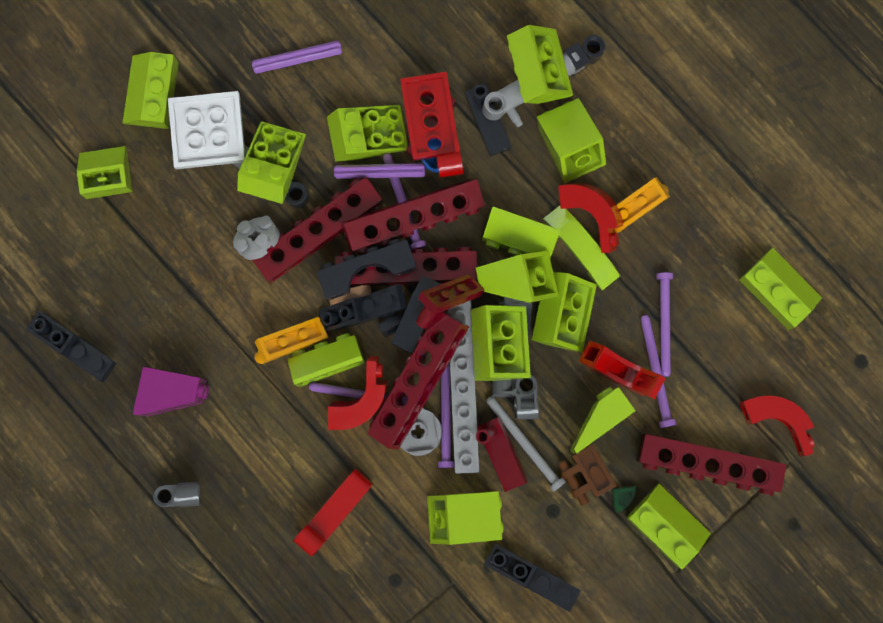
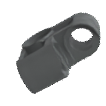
(524, 402)
(182, 495)

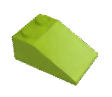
(603, 416)

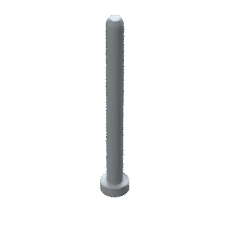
(525, 444)

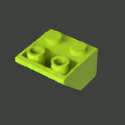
(104, 173)

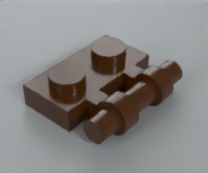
(593, 471)

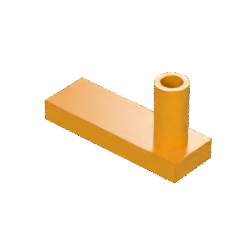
(642, 202)
(289, 340)

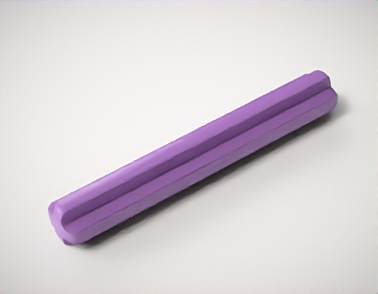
(296, 57)
(379, 171)

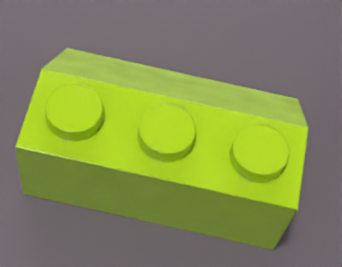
(539, 64)
(149, 87)
(518, 233)
(781, 289)
(565, 319)
(500, 343)
(325, 360)
(669, 526)

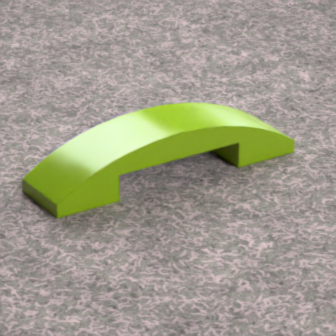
(583, 247)

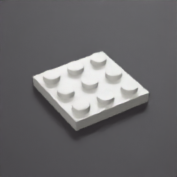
(206, 130)

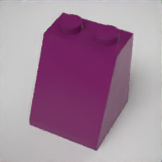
(168, 391)

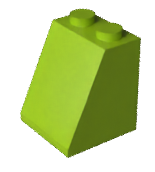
(572, 140)
(521, 277)
(464, 518)

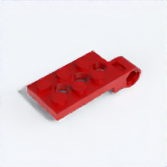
(437, 85)

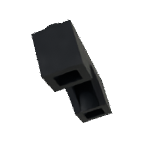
(337, 278)

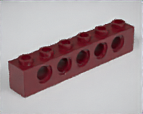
(471, 202)
(331, 229)
(441, 274)
(429, 375)
(772, 472)

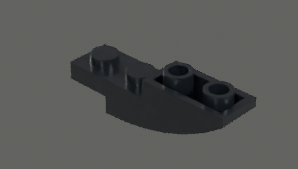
(363, 309)
(71, 346)
(532, 577)

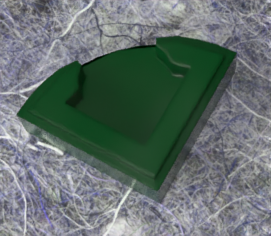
(623, 497)

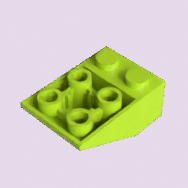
(366, 132)
(270, 162)

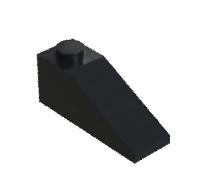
(408, 331)

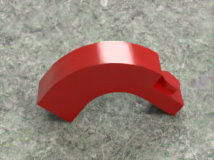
(599, 205)
(621, 371)
(786, 412)
(350, 414)

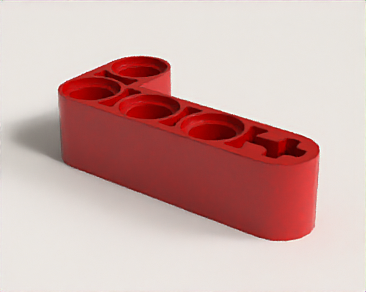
(333, 513)

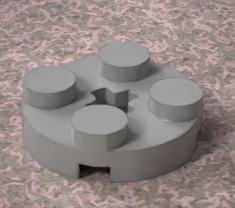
(260, 228)
(429, 439)

